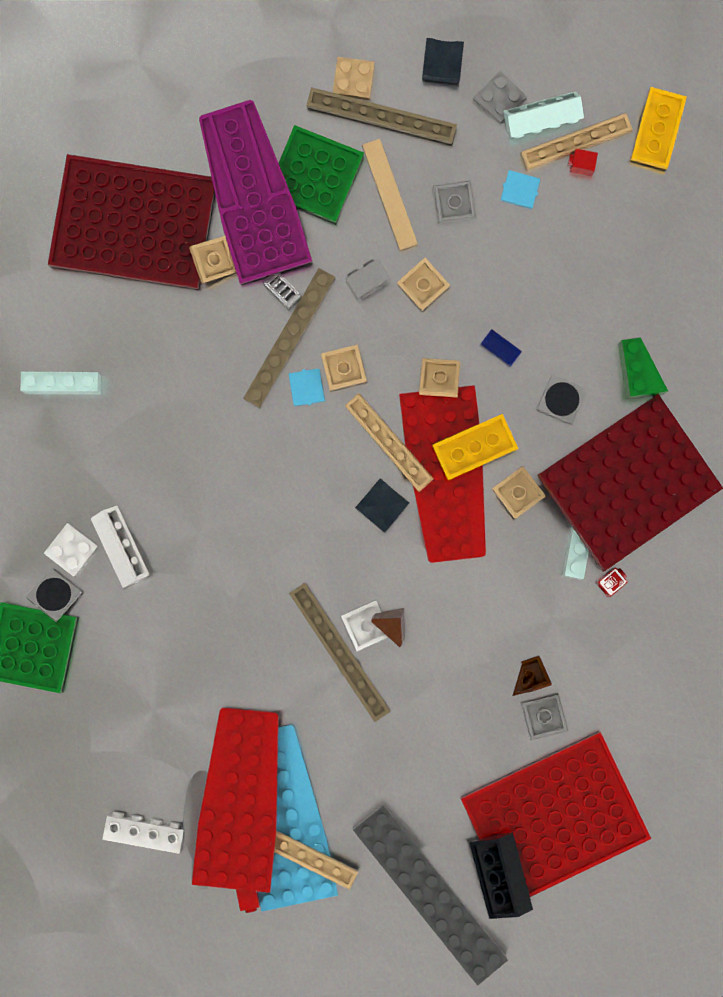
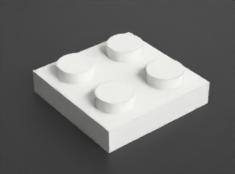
(71, 549)
(360, 628)

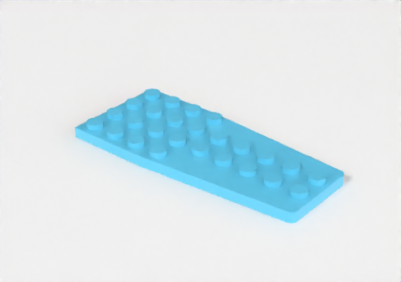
(300, 820)

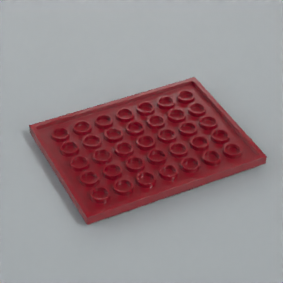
(130, 221)
(630, 482)

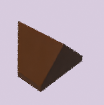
(391, 624)
(531, 676)

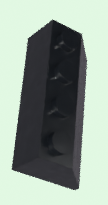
(501, 876)

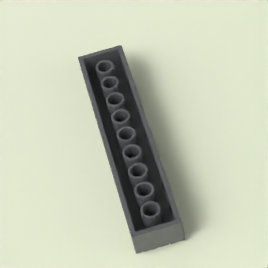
(430, 894)

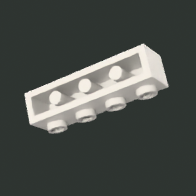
(119, 546)
(144, 833)

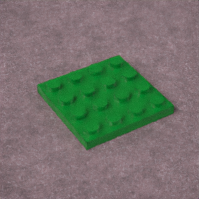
(319, 172)
(34, 647)

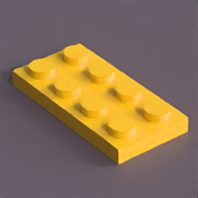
(658, 128)
(475, 447)

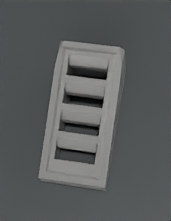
(293, 300)

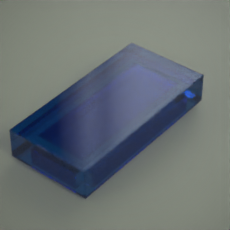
(500, 348)

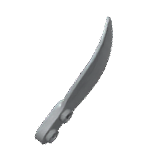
(192, 813)

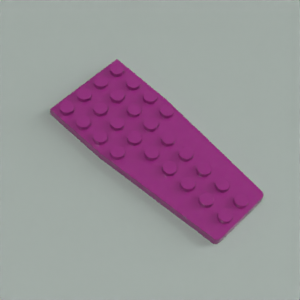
(252, 194)

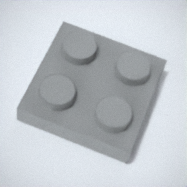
(499, 95)

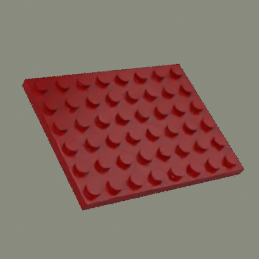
(562, 812)

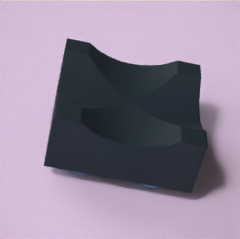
(442, 60)
(382, 505)

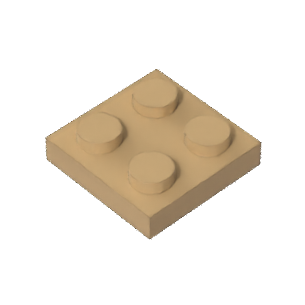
(353, 78)
(212, 259)
(423, 284)
(343, 367)
(439, 377)
(518, 492)

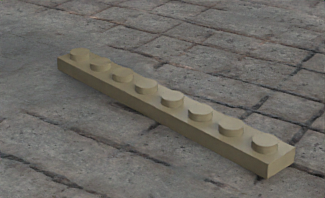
(381, 115)
(289, 338)
(339, 652)

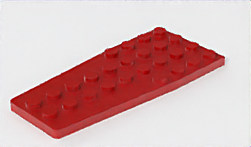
(453, 508)
(239, 804)

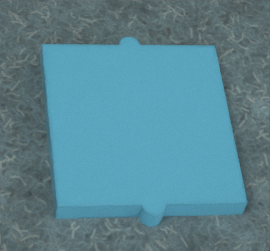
(520, 189)
(306, 387)

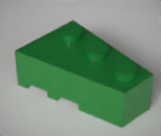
(639, 370)

